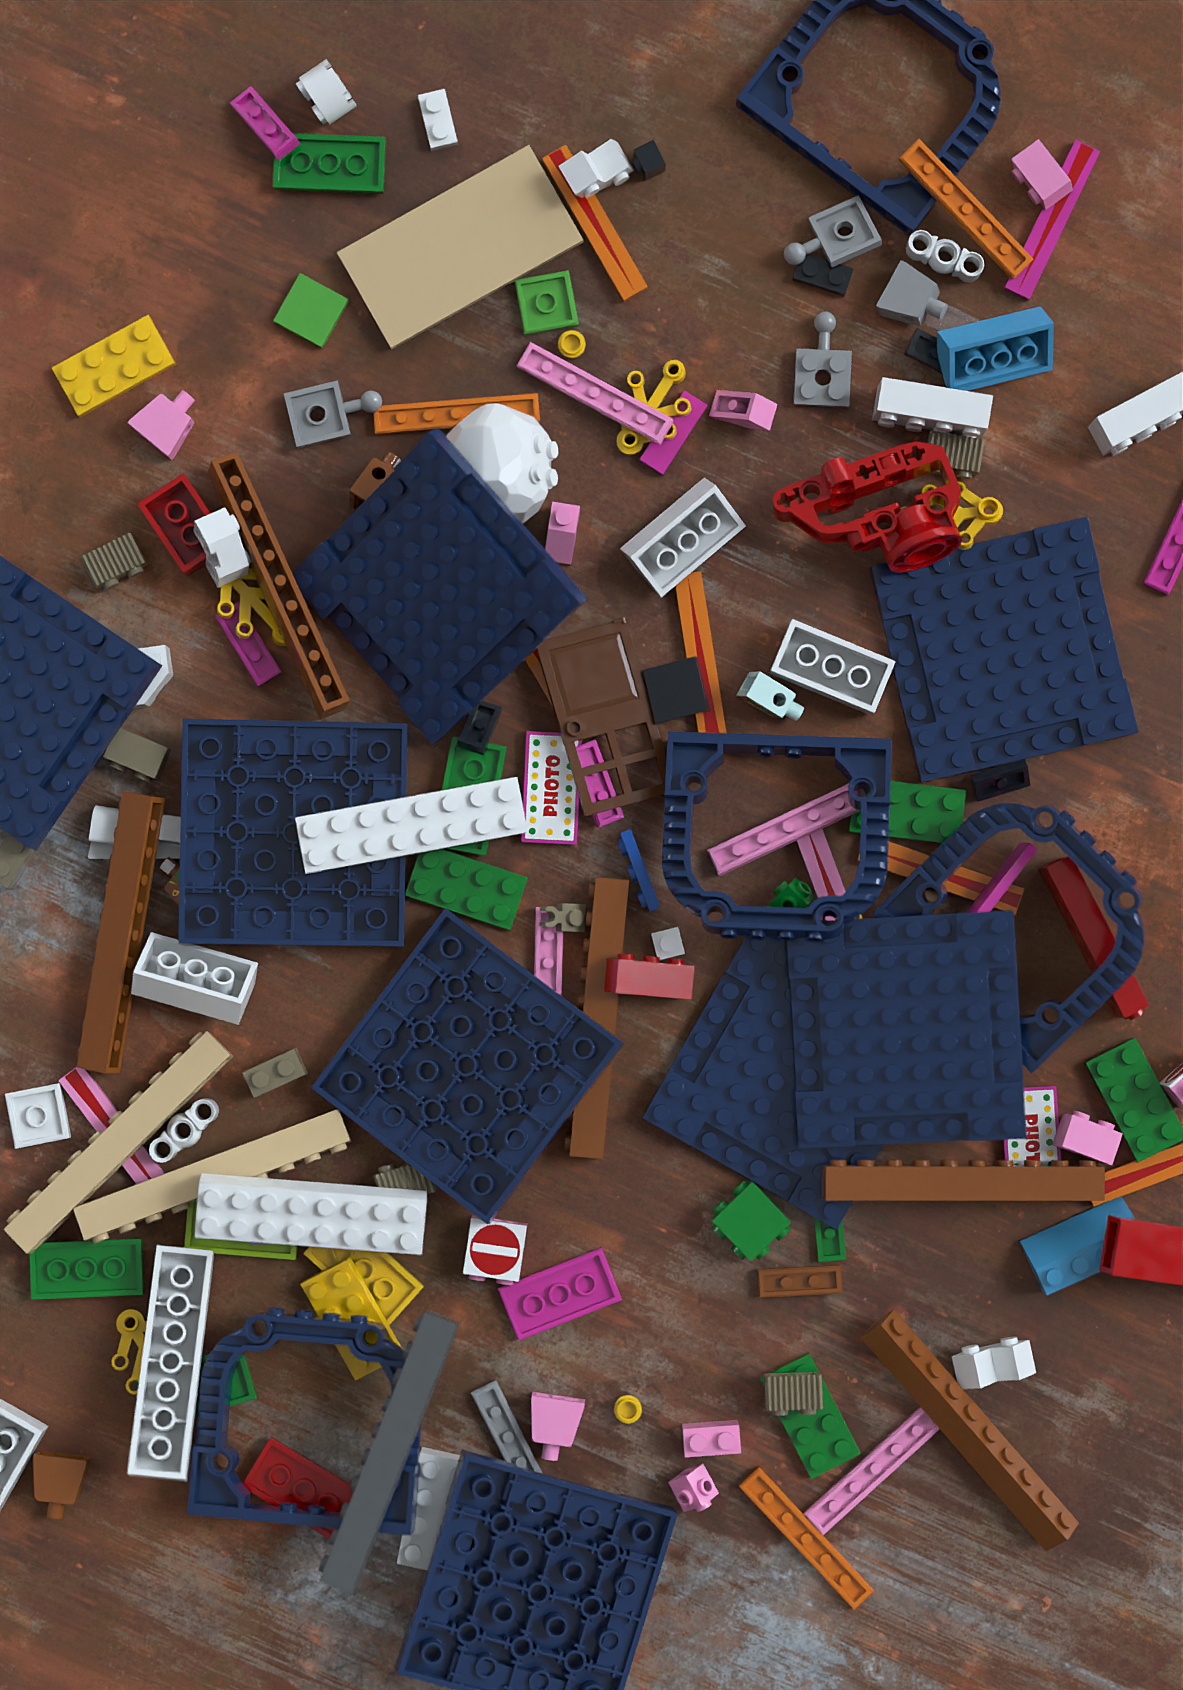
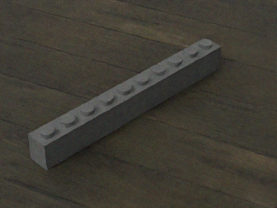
(389, 1451)

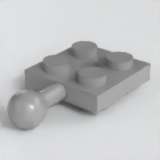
(838, 247)
(834, 362)
(335, 422)

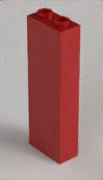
(1090, 930)
(1143, 1250)

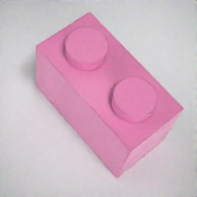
(1041, 175)
(1087, 1138)
(711, 1438)

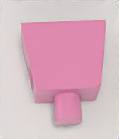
(165, 422)
(555, 1422)

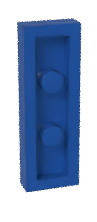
(638, 871)

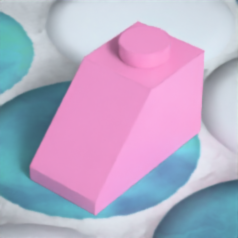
(743, 409)
(562, 532)

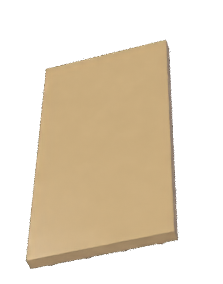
(460, 247)

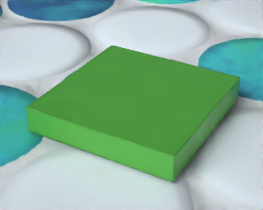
(546, 303)
(311, 310)

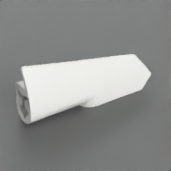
(102, 834)

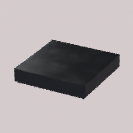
(676, 690)

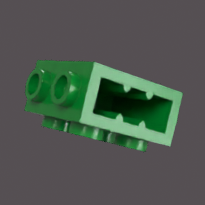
(749, 1221)

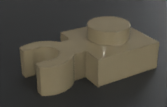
(565, 917)

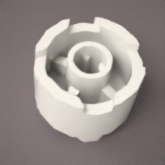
(327, 93)

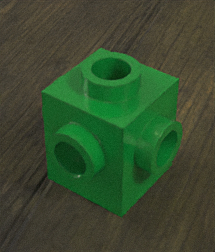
(792, 895)

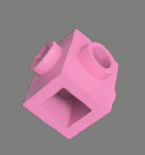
(694, 1488)

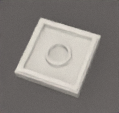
(37, 1115)

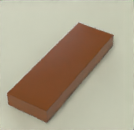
(799, 1281)

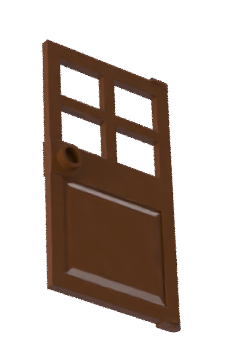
(595, 692)

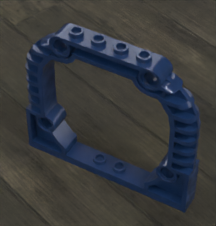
(901, 199)
(698, 754)
(1038, 1034)
(217, 1489)

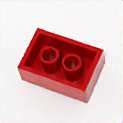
(173, 515)

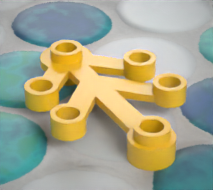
(654, 402)
(975, 512)
(249, 598)
(126, 1339)

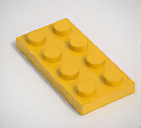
(113, 366)
(384, 1276)
(344, 1292)

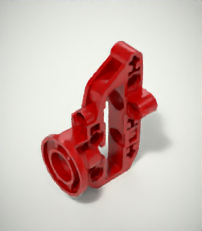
(916, 532)

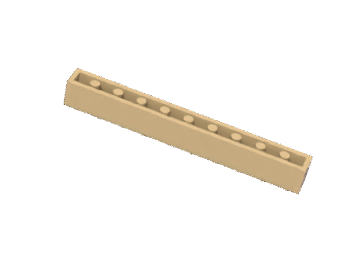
(118, 1142)
(181, 1186)

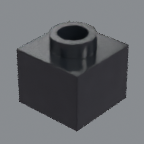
(648, 160)

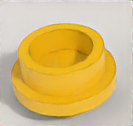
(571, 344)
(627, 1409)

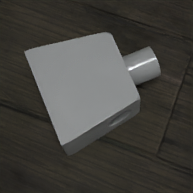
(910, 297)

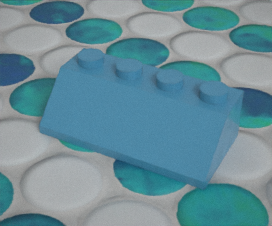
(996, 349)
(1071, 1247)

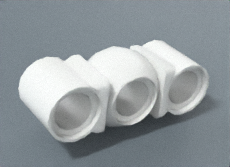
(958, 257)
(171, 1134)

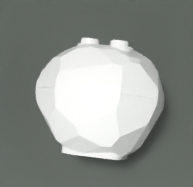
(509, 454)

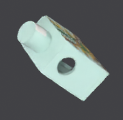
(759, 692)

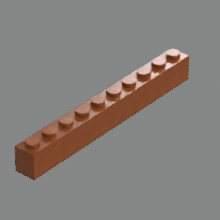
(279, 586)
(120, 932)
(605, 942)
(962, 1182)
(970, 1430)

